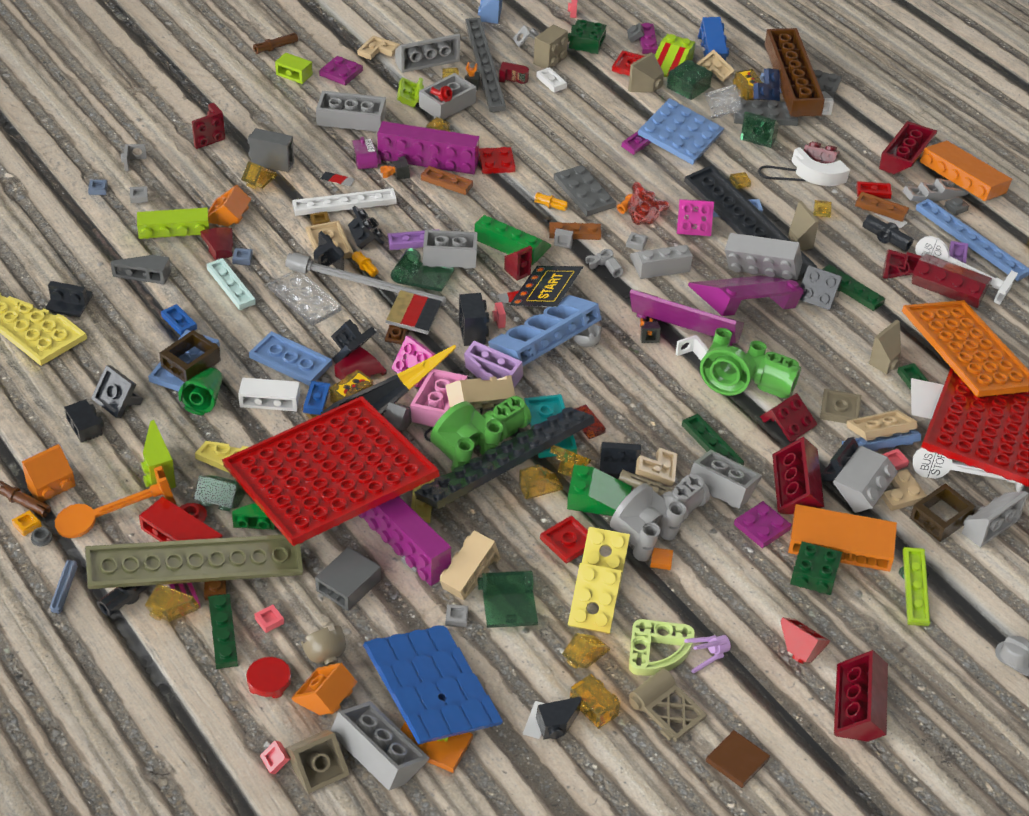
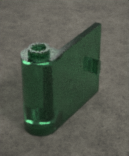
(411, 272)
(508, 598)

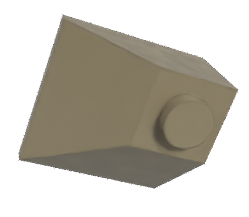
(645, 75)
(803, 227)
(887, 349)

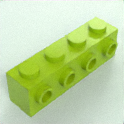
(172, 223)

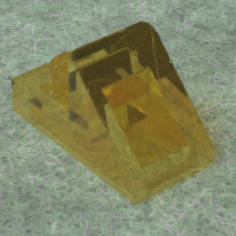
(568, 460)

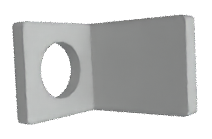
(526, 31)
(128, 154)

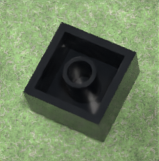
(473, 318)

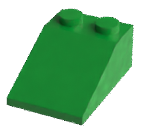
(595, 491)

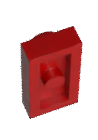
(880, 190)

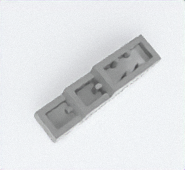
(938, 191)

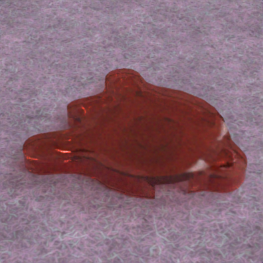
(643, 206)

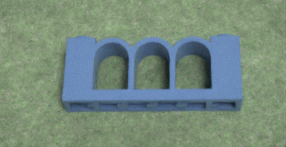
(548, 329)

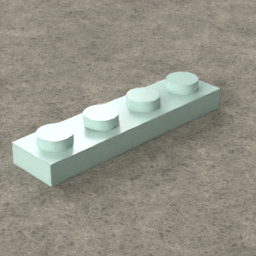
(231, 284)

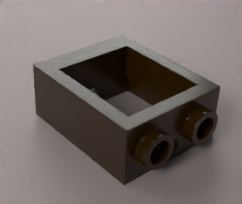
(182, 370)
(939, 528)

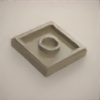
(840, 406)

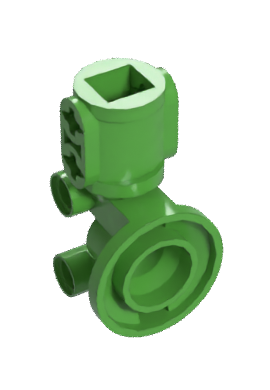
(731, 370)
(464, 428)

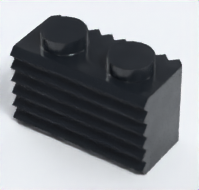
(84, 420)

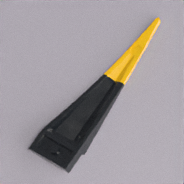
(396, 386)

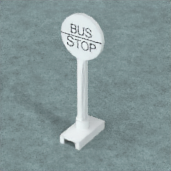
(937, 248)
(936, 466)

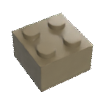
(550, 47)

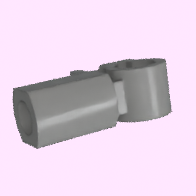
(605, 257)

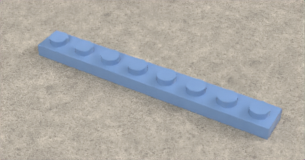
(972, 238)

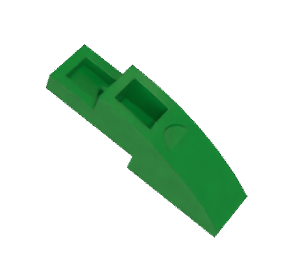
(251, 517)

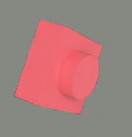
(572, 7)
(499, 315)
(897, 459)
(269, 618)
(275, 757)

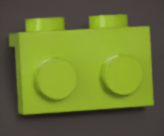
(409, 91)

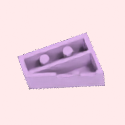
(488, 363)

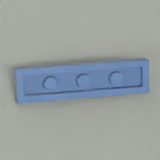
(890, 442)

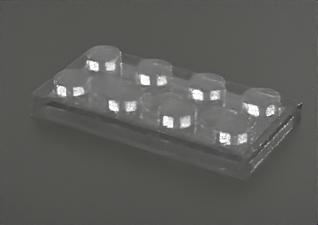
(304, 297)

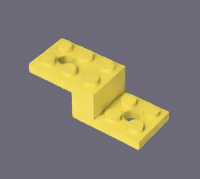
(599, 580)

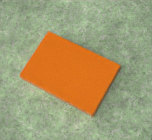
(441, 753)

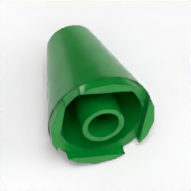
(201, 391)

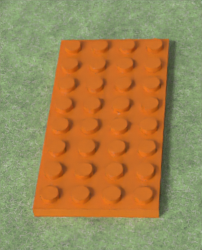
(969, 347)

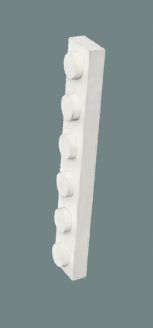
(344, 201)

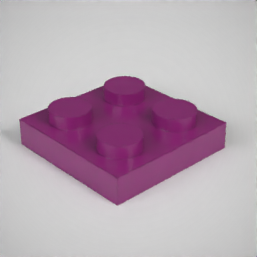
(341, 70)
(762, 524)

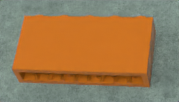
(966, 170)
(860, 539)

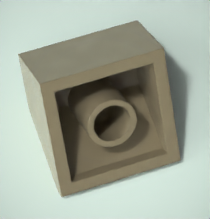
(317, 761)

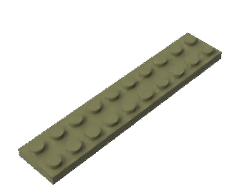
(191, 561)

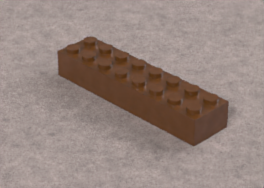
(796, 74)

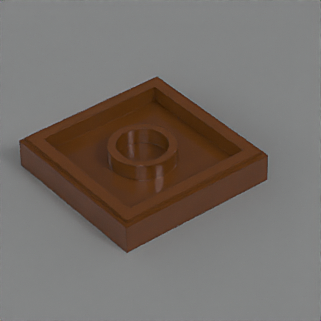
(737, 758)

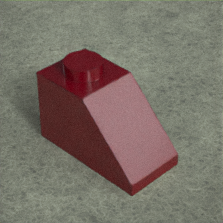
(519, 263)

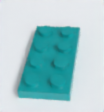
(540, 410)

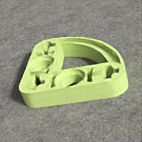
(650, 668)

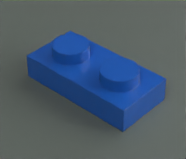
(178, 319)
(316, 398)

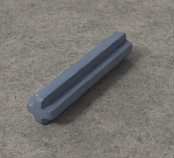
(63, 586)

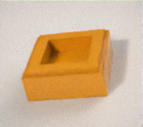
(26, 523)

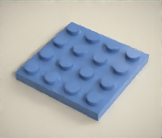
(680, 131)

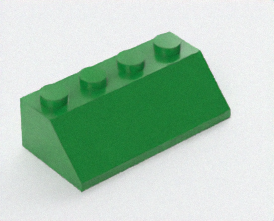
(507, 238)

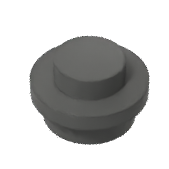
(41, 536)

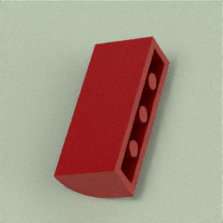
(171, 523)

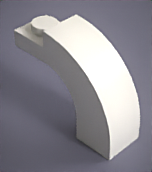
(819, 173)

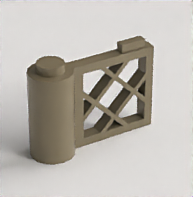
(654, 693)

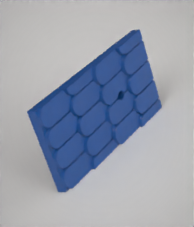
(432, 684)

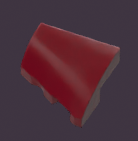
(219, 241)
(899, 264)
(359, 360)

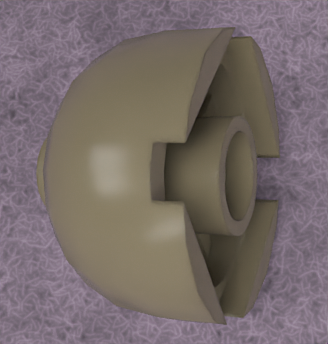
(325, 645)

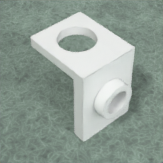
(695, 345)

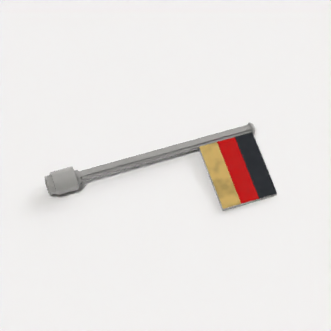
(411, 309)

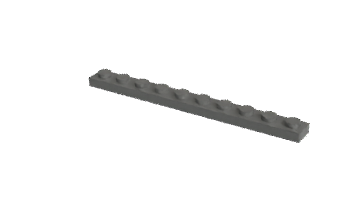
(485, 65)

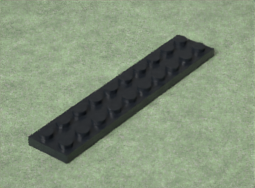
(736, 208)
(504, 457)

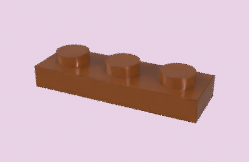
(447, 180)
(882, 206)
(584, 231)

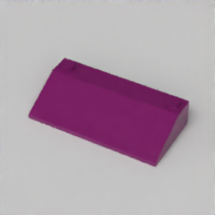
(726, 294)
(683, 316)

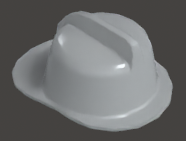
(1014, 653)

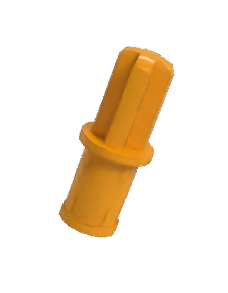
(551, 201)
(365, 263)

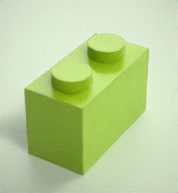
(293, 68)

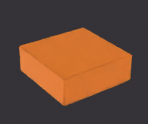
(661, 558)

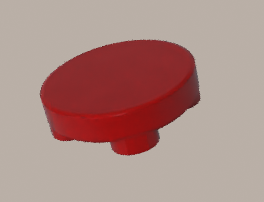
(268, 677)

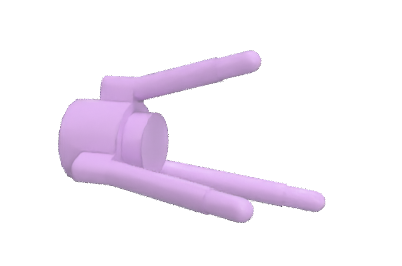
(716, 646)

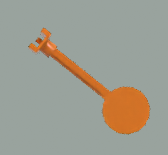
(80, 518)

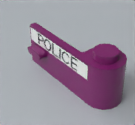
(366, 154)

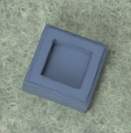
(98, 187)
(242, 256)

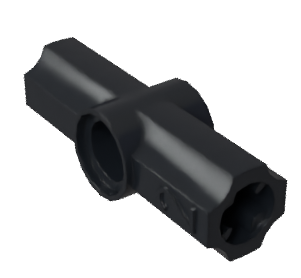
(888, 232)
(119, 597)

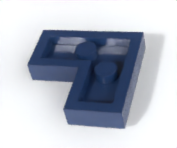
(770, 88)

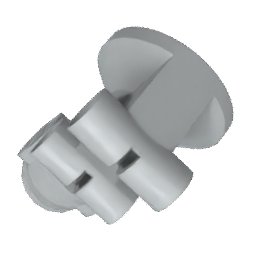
(646, 511)

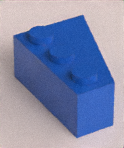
(713, 36)

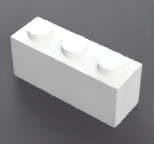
(269, 394)

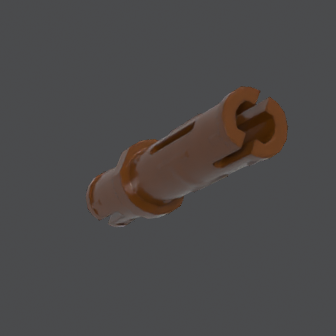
(271, 44)
(15, 495)

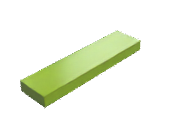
(916, 586)

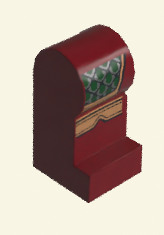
(514, 73)

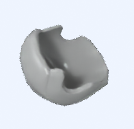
(589, 336)

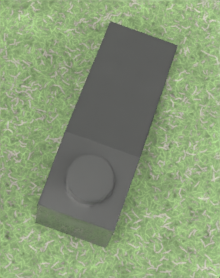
(143, 268)

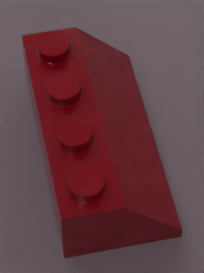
(906, 147)
(950, 280)
(797, 476)
(861, 697)

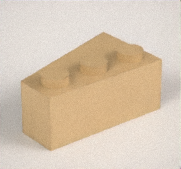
(480, 392)
(469, 564)

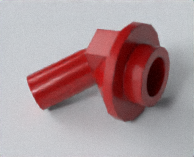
(444, 94)

